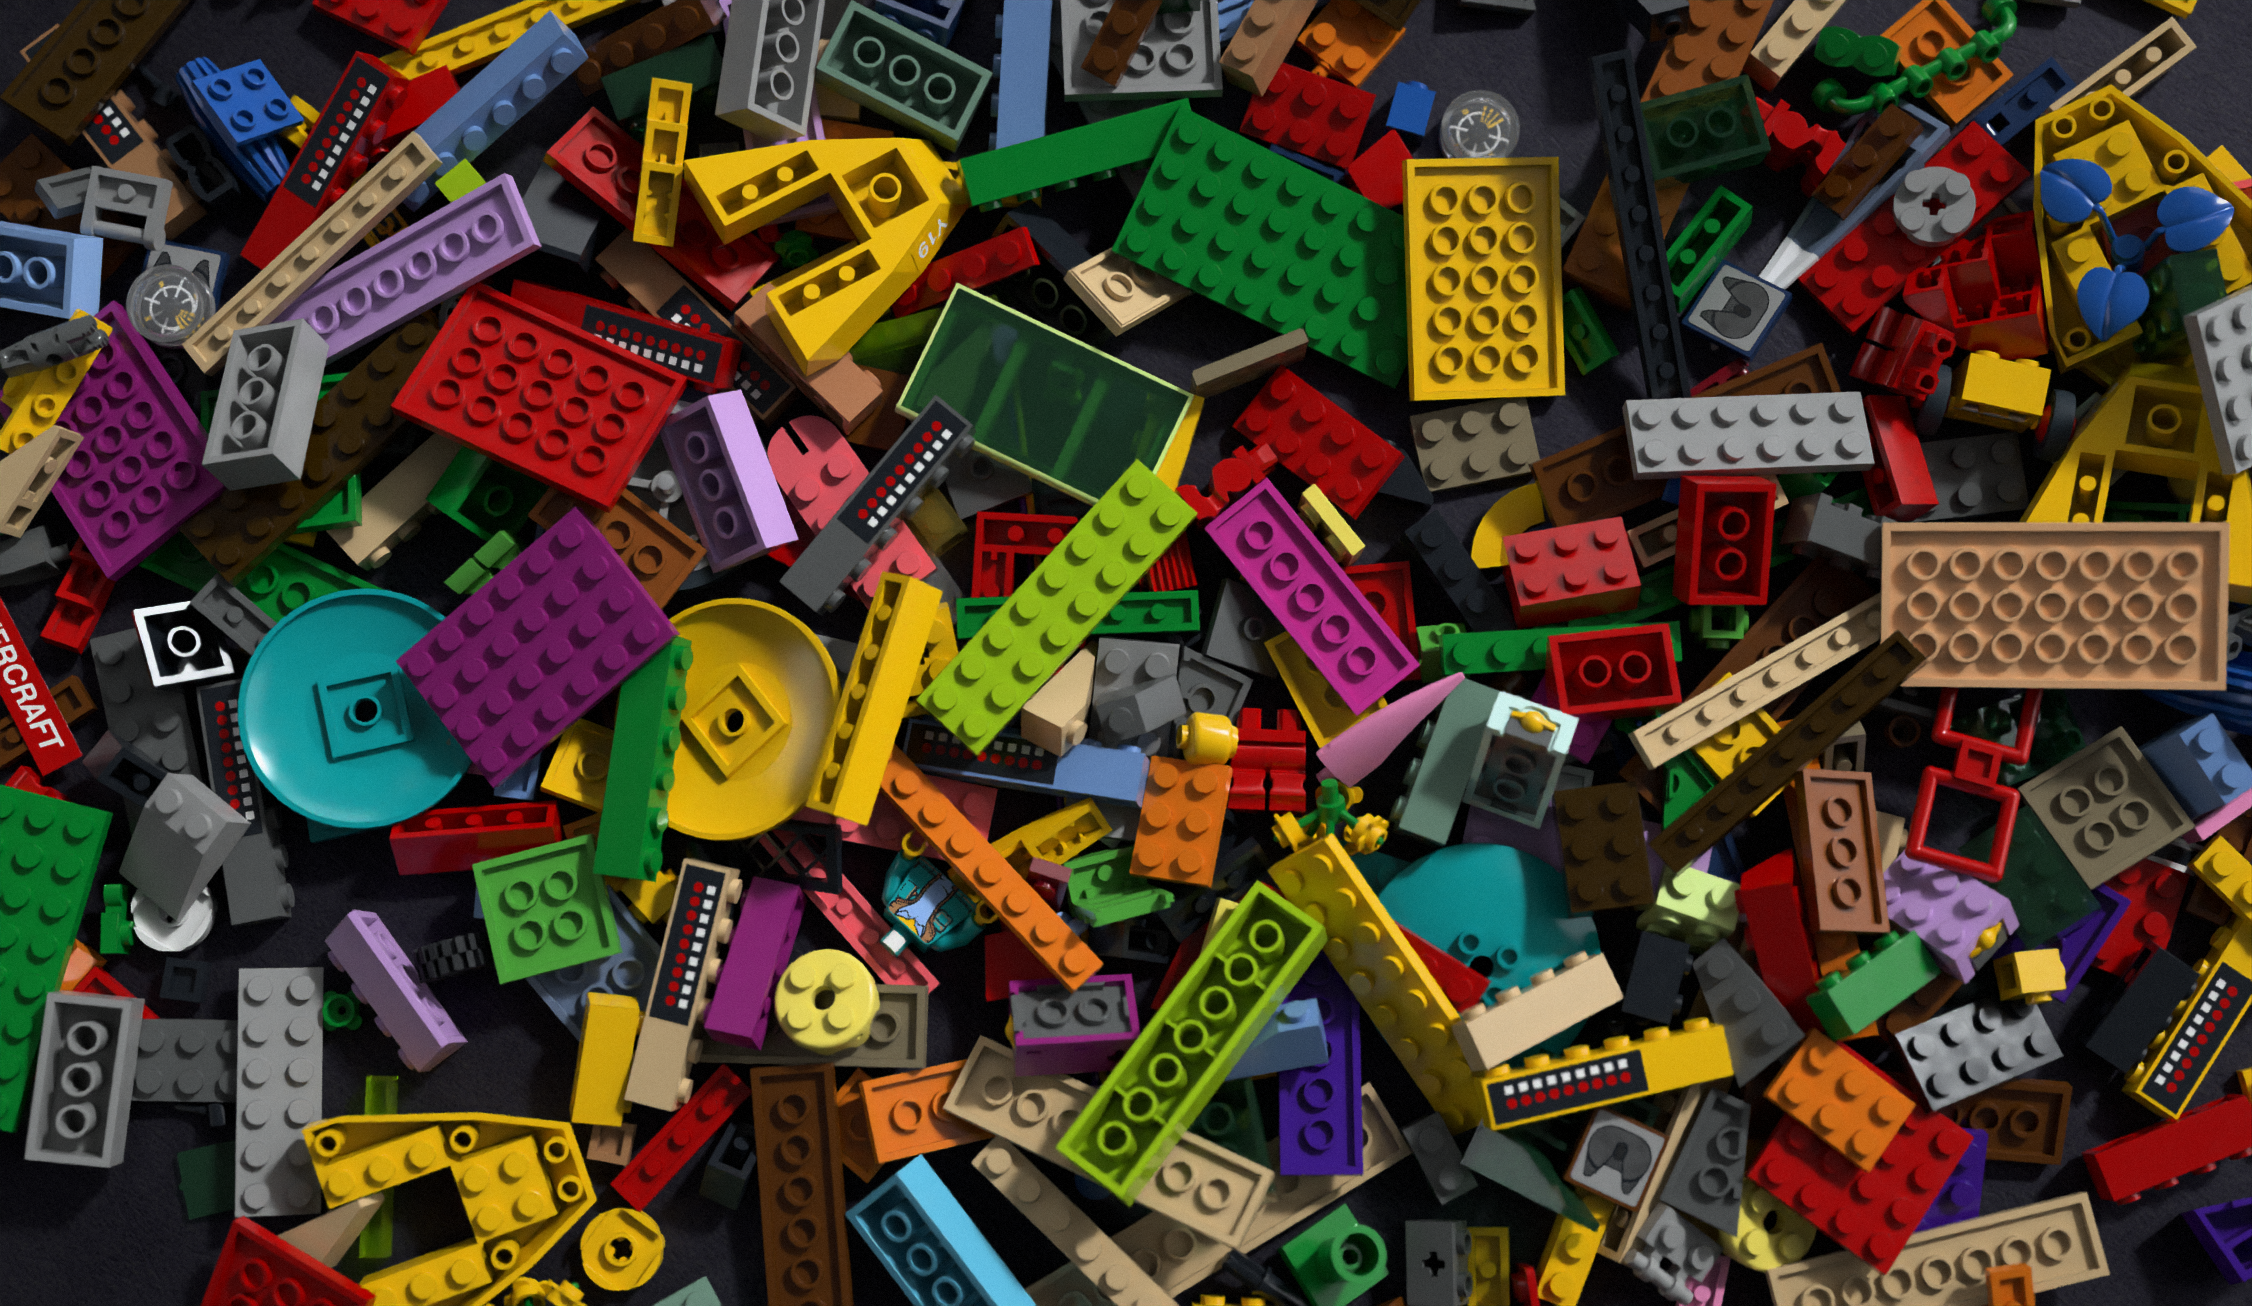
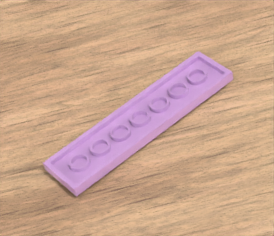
(417, 268)

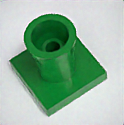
(1335, 1258)

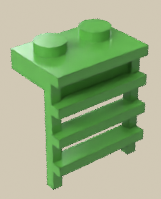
(1104, 890)

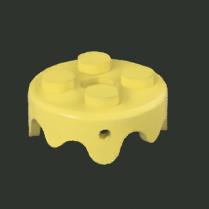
(842, 1024)
(1761, 1248)

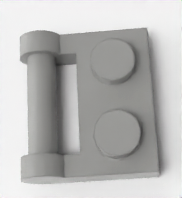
(130, 195)

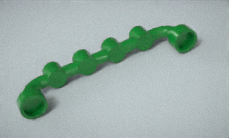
(1831, 95)

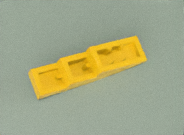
(662, 162)
(1050, 838)

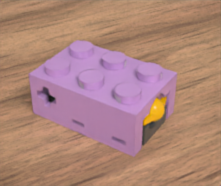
(1950, 912)

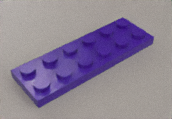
(1324, 1101)

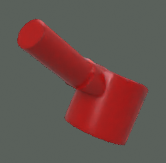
(770, 235)

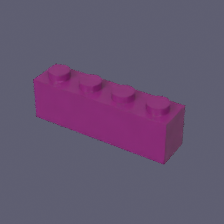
(755, 963)

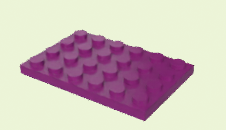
(139, 453)
(537, 647)

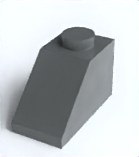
(1140, 708)

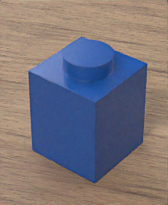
(1410, 112)

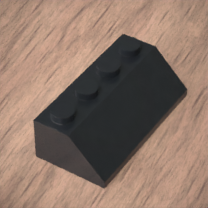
(1041, 290)

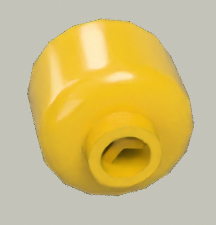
(1207, 738)

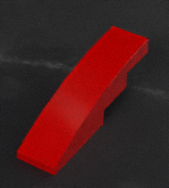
(80, 603)

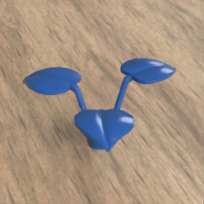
(2116, 299)

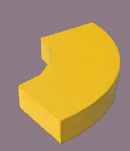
(1507, 517)

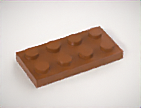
(644, 540)
(1841, 852)

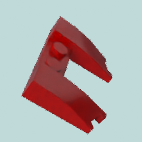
(1009, 535)

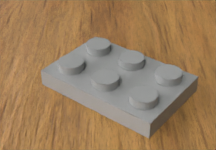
(1128, 663)

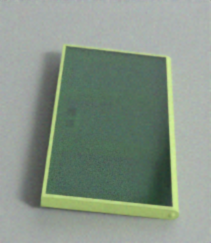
(1044, 397)

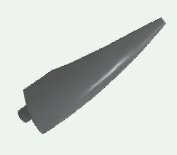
(31, 557)

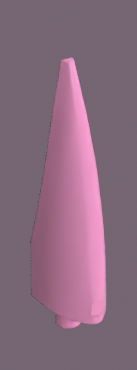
(1372, 740)

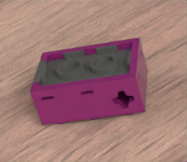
(1070, 1031)

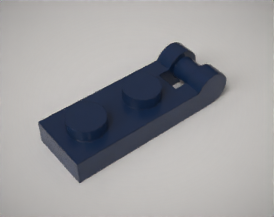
(2025, 101)

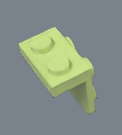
(1692, 909)

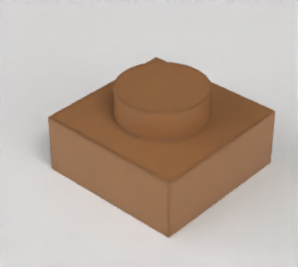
(612, 1143)

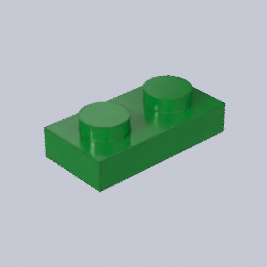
(1585, 333)

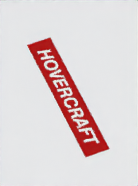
(32, 702)

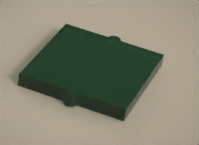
(208, 1178)

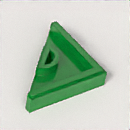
(1683, 785)

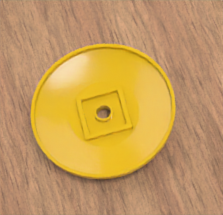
(788, 692)

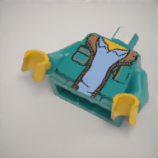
(927, 905)

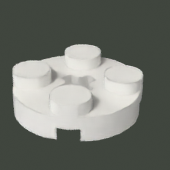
(181, 935)

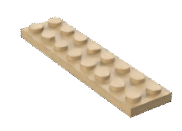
(1193, 1186)
(1949, 1261)

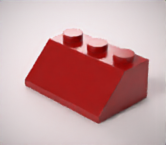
(1612, 673)

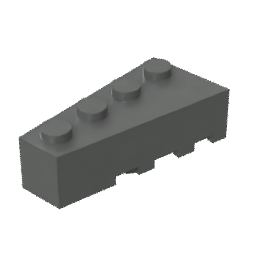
(1835, 533)

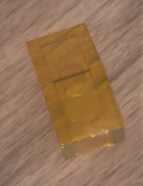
(939, 523)

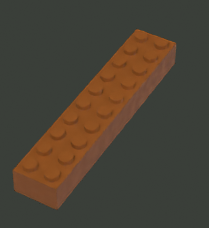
(1710, 52)

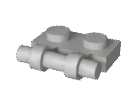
(1682, 1244)

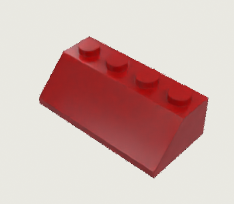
(1781, 934)

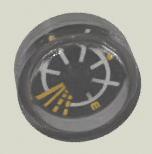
(1479, 127)
(169, 305)

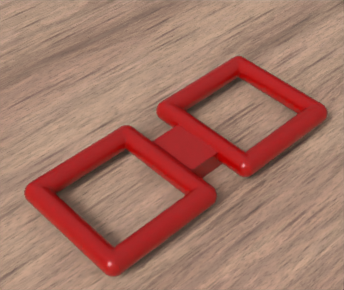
(1976, 773)

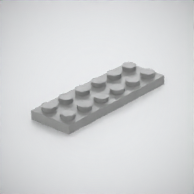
(1747, 435)
(278, 1090)

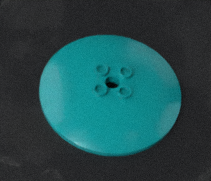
(303, 723)
(1496, 906)

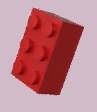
(1724, 540)
(1570, 572)

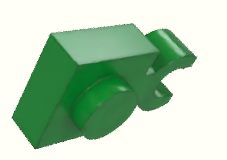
(116, 923)

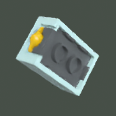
(1520, 759)

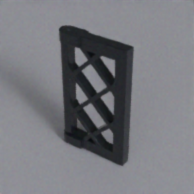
(829, 858)

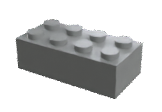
(770, 66)
(266, 405)
(84, 1078)

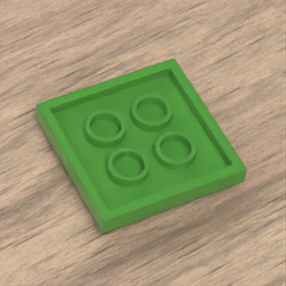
(546, 909)

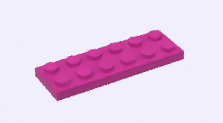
(1311, 597)

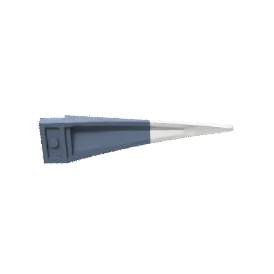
(1821, 230)

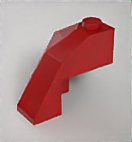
(1988, 290)

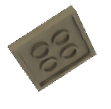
(2106, 808)

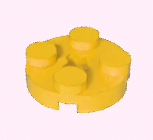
(598, 1251)

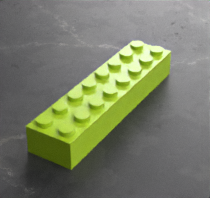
(1057, 608)
(1193, 1043)

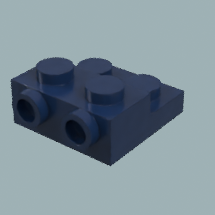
(929, 18)

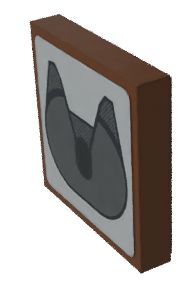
(1615, 1157)

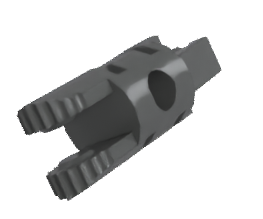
(53, 346)

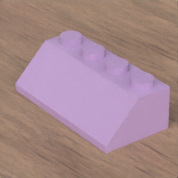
(727, 480)
(394, 991)

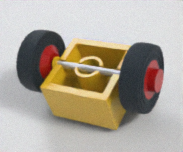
(2002, 397)

